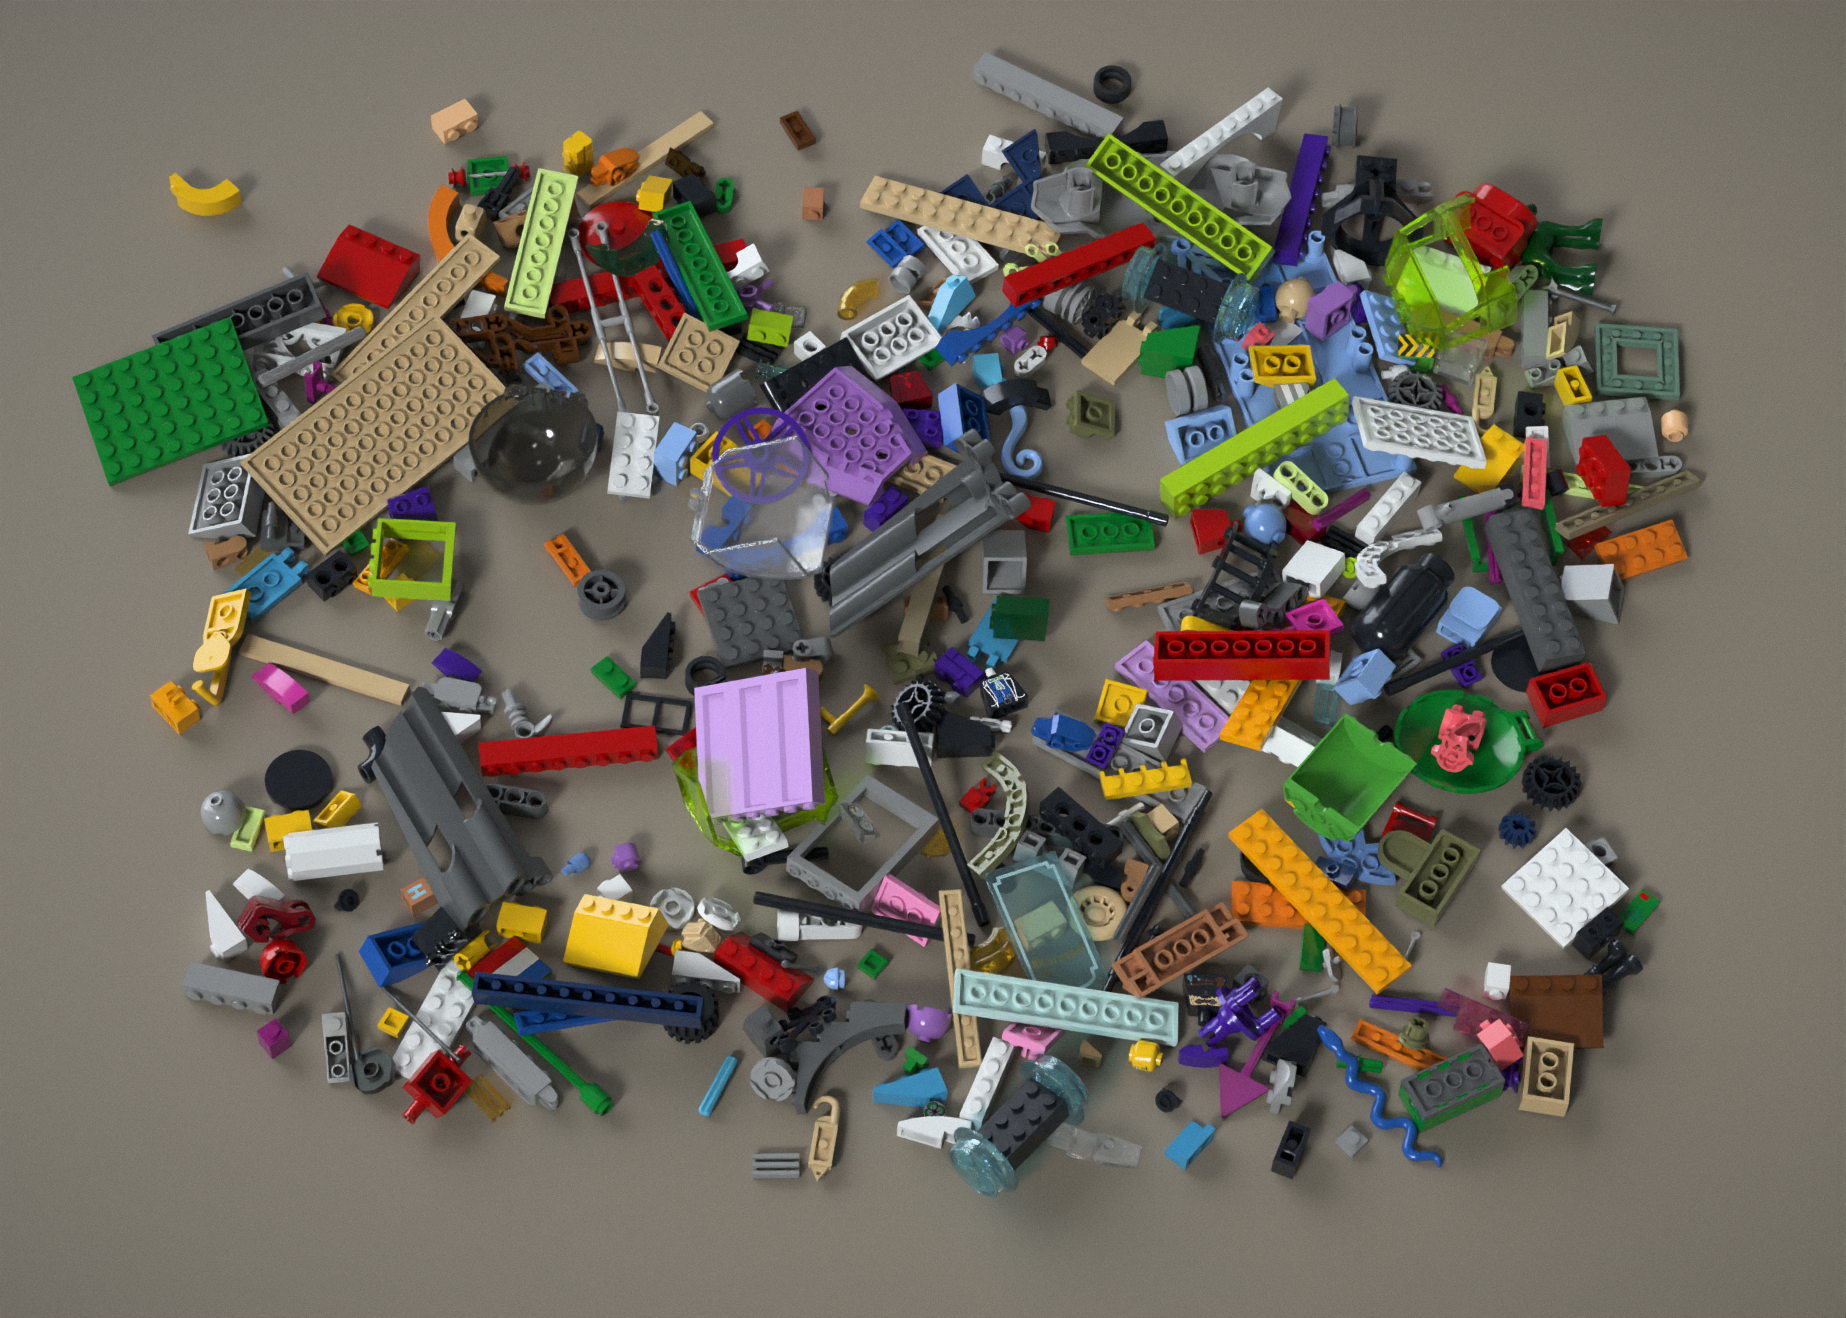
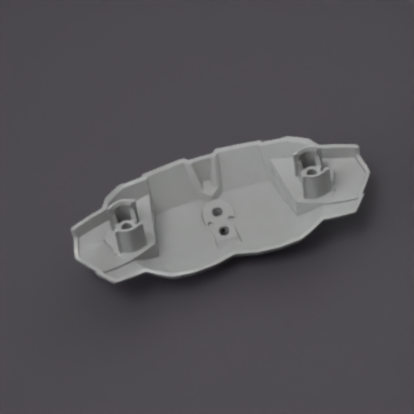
(1085, 204)

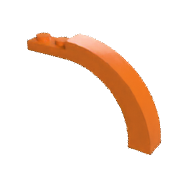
(439, 216)

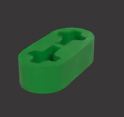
(727, 196)

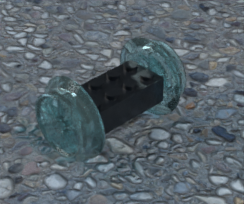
(1190, 293)
(1019, 1127)

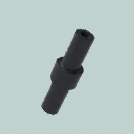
(955, 604)
(1192, 867)

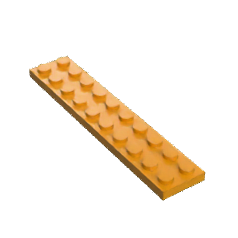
(1266, 700)
(1319, 901)

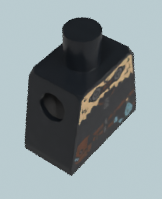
(1201, 995)

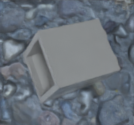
(1004, 562)
(1593, 591)

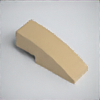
(1562, 335)
(624, 357)

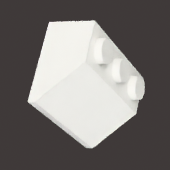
(1290, 742)

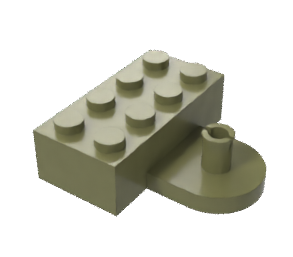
(1431, 870)

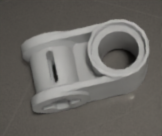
(813, 649)

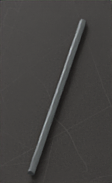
(347, 1007)
(421, 1024)

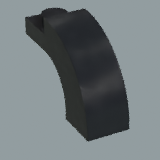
(1014, 393)

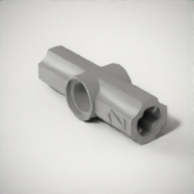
(443, 612)

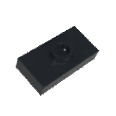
(772, 948)

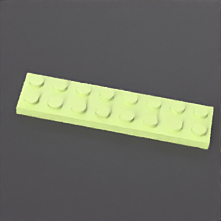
(541, 243)

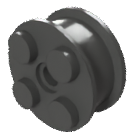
(1344, 126)
(601, 594)

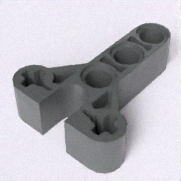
(1272, 611)

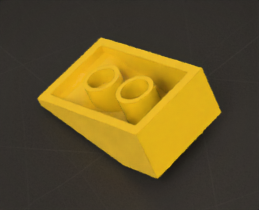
(1282, 365)
(1503, 457)

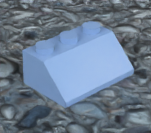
(1200, 432)

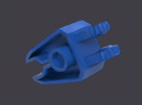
(1064, 733)

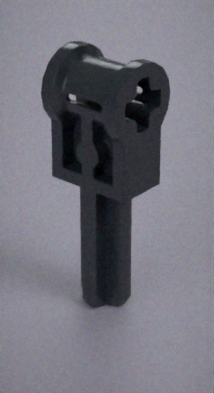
(497, 198)

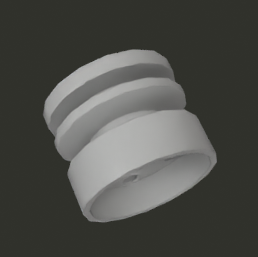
(1071, 302)

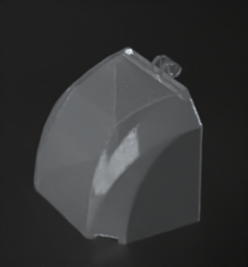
(764, 511)

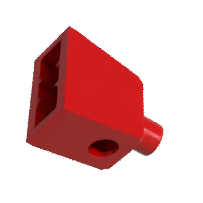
(1209, 527)

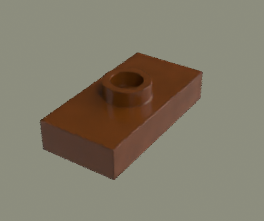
(797, 130)

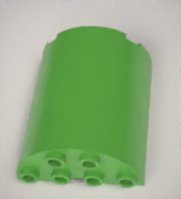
(1346, 780)

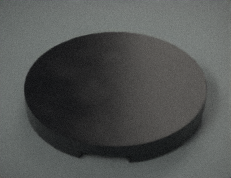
(298, 780)

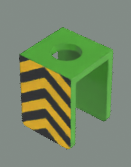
(1423, 354)

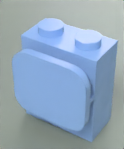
(1469, 618)

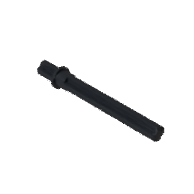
(1059, 332)

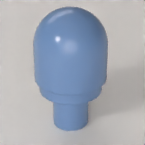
(576, 864)

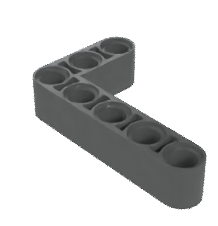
(525, 797)

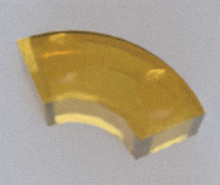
(994, 954)

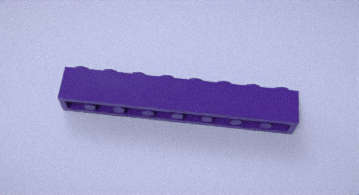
(1303, 192)

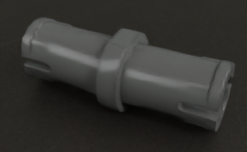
(998, 189)

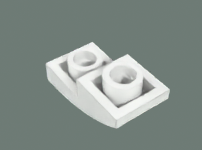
(254, 884)

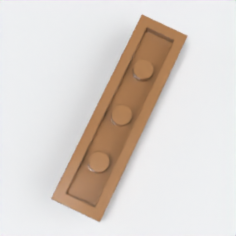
(1140, 597)

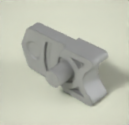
(1332, 963)

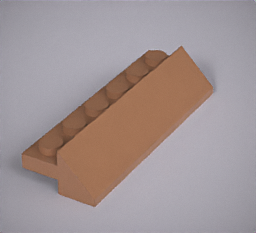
(1179, 950)

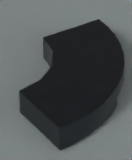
(1107, 877)

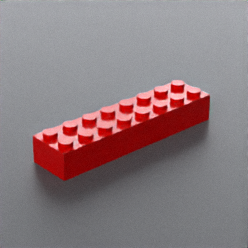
(1242, 655)

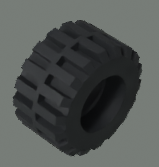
(711, 1013)

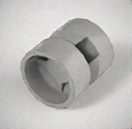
(906, 274)

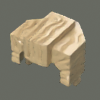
(702, 938)

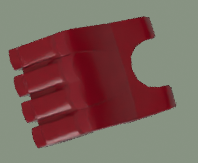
(256, 925)

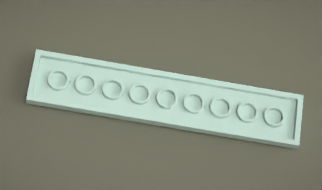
(1065, 1007)

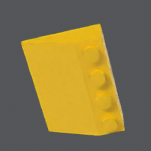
(613, 936)

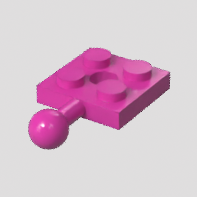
(1317, 611)

